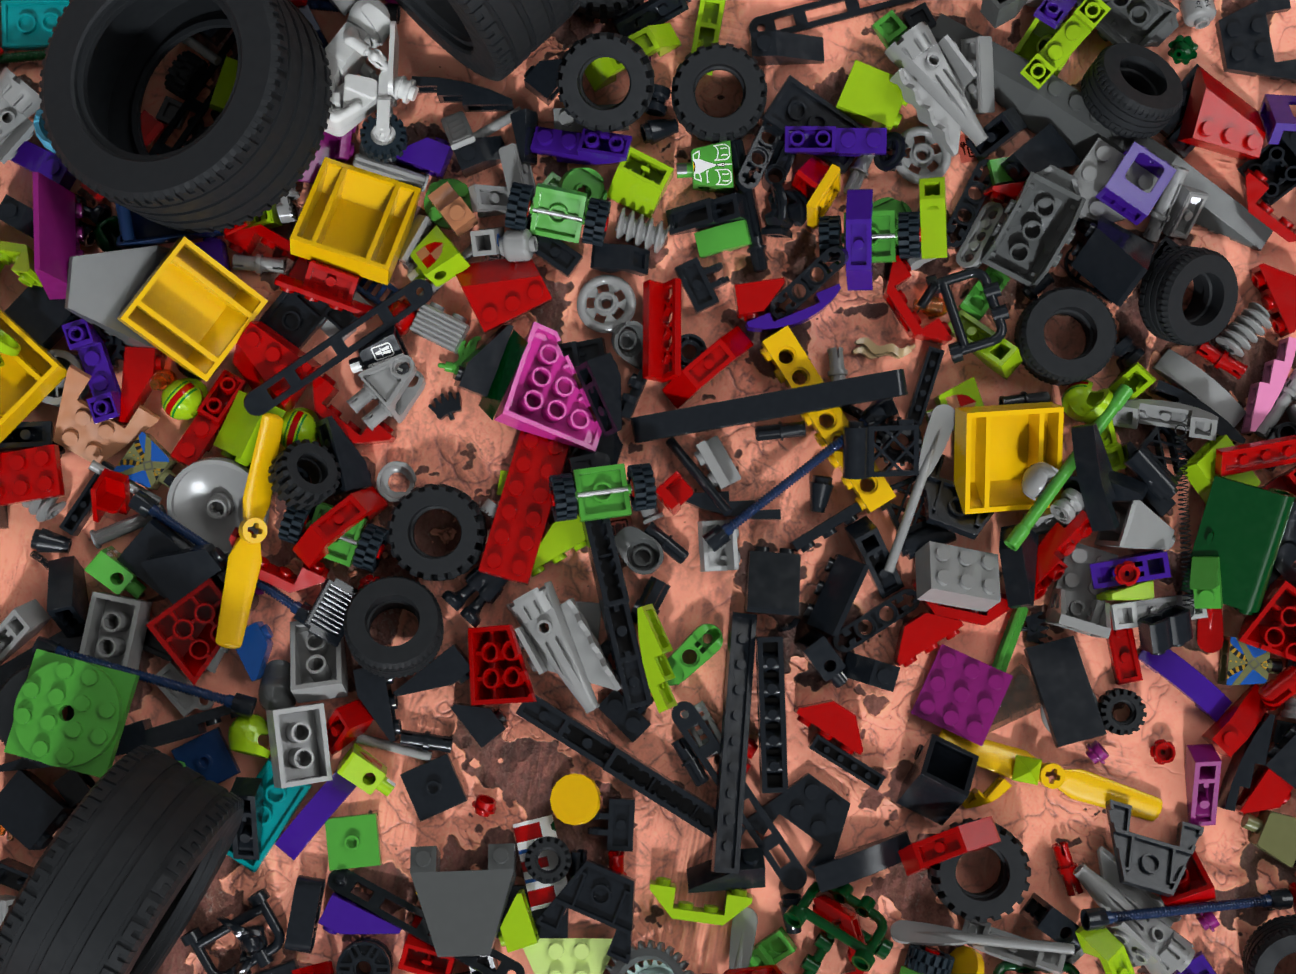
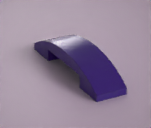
(766, 324)
(1188, 681)
(314, 815)

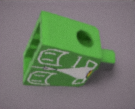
(709, 168)

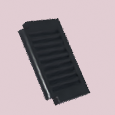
(328, 611)

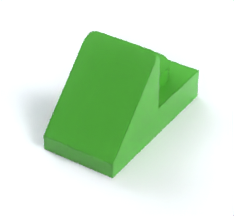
(1206, 582)

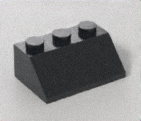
(835, 594)

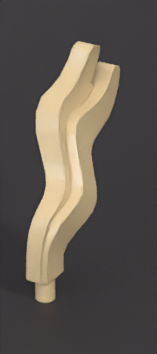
(872, 351)

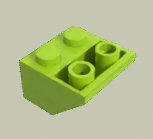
(640, 183)

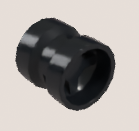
(657, 106)
(1128, 351)

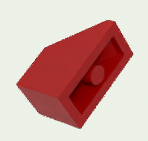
(809, 176)
(755, 297)
(347, 724)
(1265, 792)

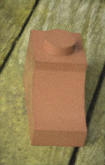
(453, 209)

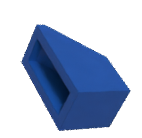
(256, 649)

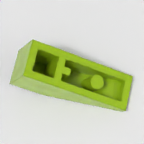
(1001, 358)

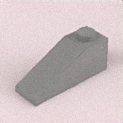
(20, 627)

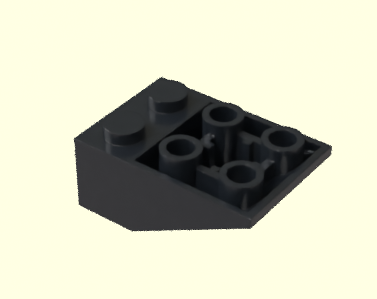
(1277, 164)

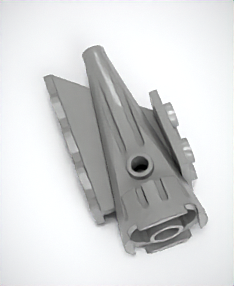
(935, 83)
(17, 105)
(566, 647)
(1146, 940)

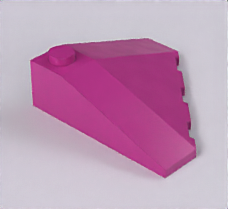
(546, 397)

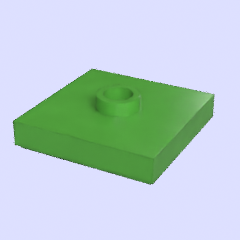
(353, 841)

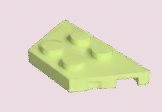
(569, 955)

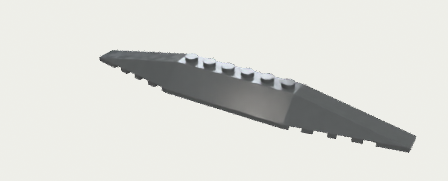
(1065, 110)

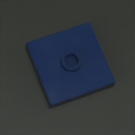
(208, 756)

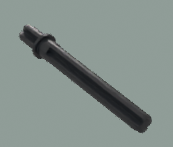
(757, 248)

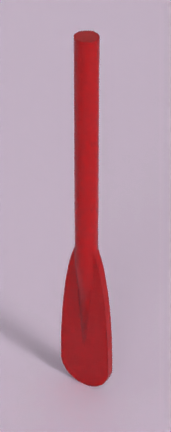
(1210, 630)

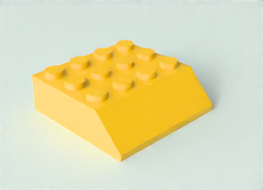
(355, 221)
(192, 309)
(25, 377)
(996, 449)

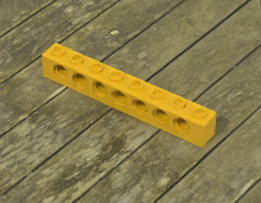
(786, 342)

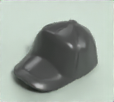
(628, 342)
(639, 550)
(275, 686)

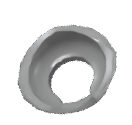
(384, 475)

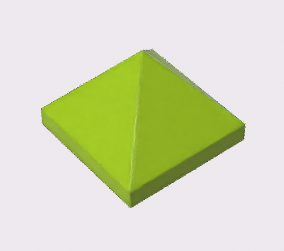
(1026, 769)

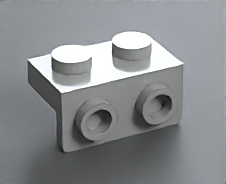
(717, 461)
(724, 558)

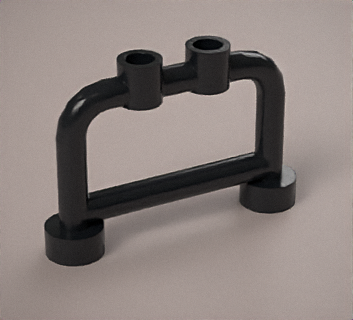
(998, 312)
(262, 958)

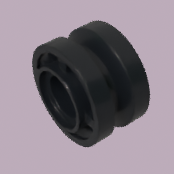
(698, 344)

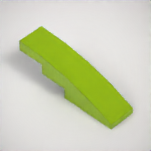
(708, 24)
(653, 647)

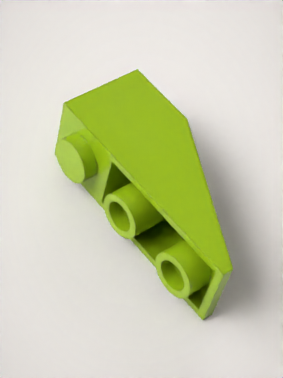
(933, 217)
(559, 540)

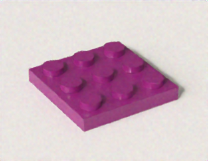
(962, 694)

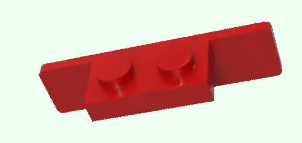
(326, 285)

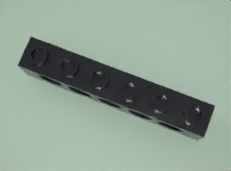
(771, 714)

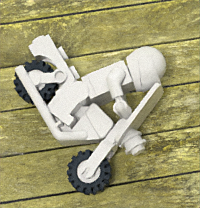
(359, 96)

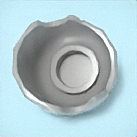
(1037, 478)

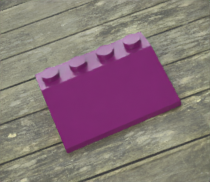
(55, 233)

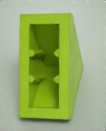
(1136, 378)

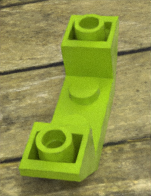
(653, 39)
(1064, 42)
(23, 260)
(734, 903)
(1107, 948)

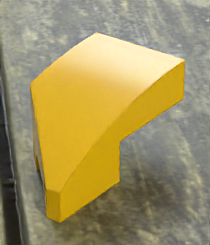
(992, 793)

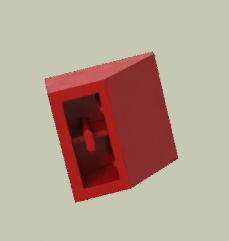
(422, 958)

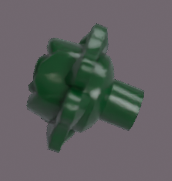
(1182, 49)

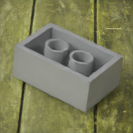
(957, 576)
(116, 628)
(299, 745)

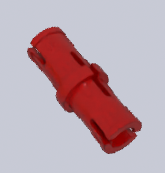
(1221, 359)
(1066, 868)

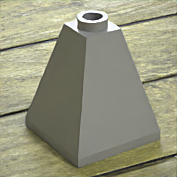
(1137, 529)

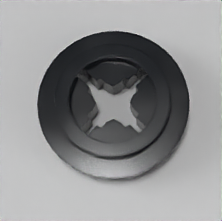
(889, 162)

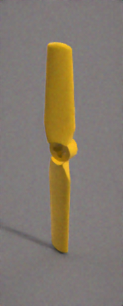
(246, 557)
(1074, 783)

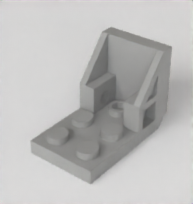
(1074, 599)

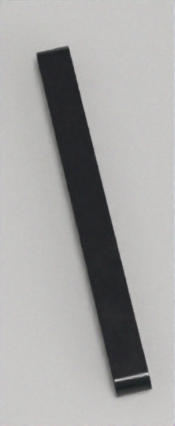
(769, 406)

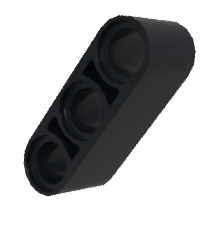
(304, 914)

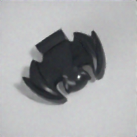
(783, 213)
(250, 940)

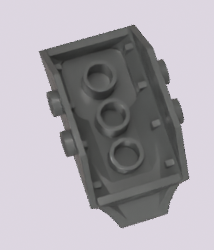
(1137, 21)
(1036, 226)

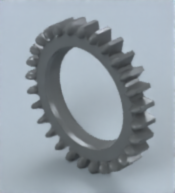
(651, 952)

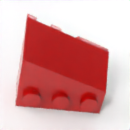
(1221, 120)
(502, 290)
(263, 354)
(1275, 624)
(190, 629)
(497, 667)

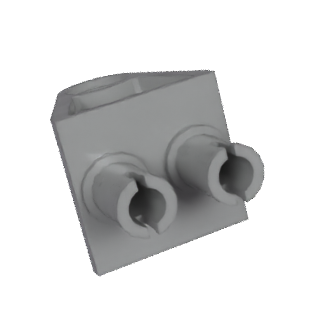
(390, 390)

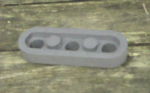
(982, 227)

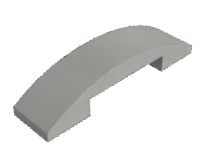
(1199, 385)
(1167, 414)
(1127, 614)
(1036, 960)

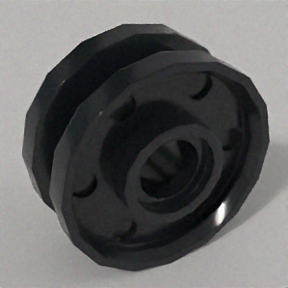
(366, 950)

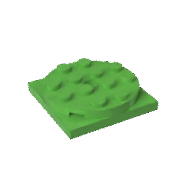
(100, 707)

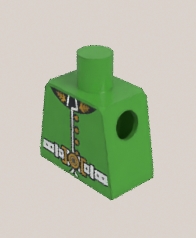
(106, 570)

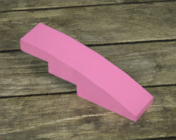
(1265, 393)

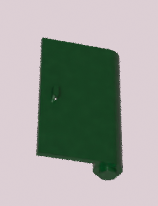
(1247, 537)

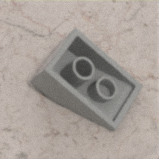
(316, 666)

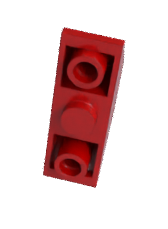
(1278, 296)
(922, 635)
(833, 722)

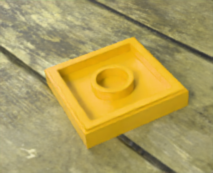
(823, 196)

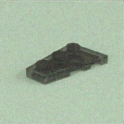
(1019, 699)

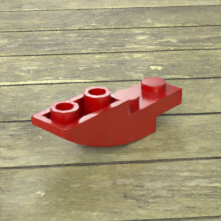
(209, 420)
(1054, 547)

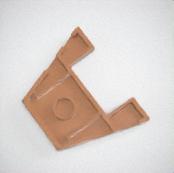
(92, 441)

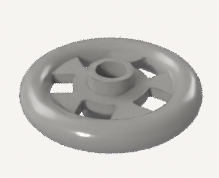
(943, 158)
(590, 290)

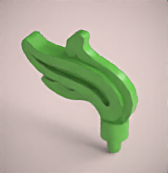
(463, 354)

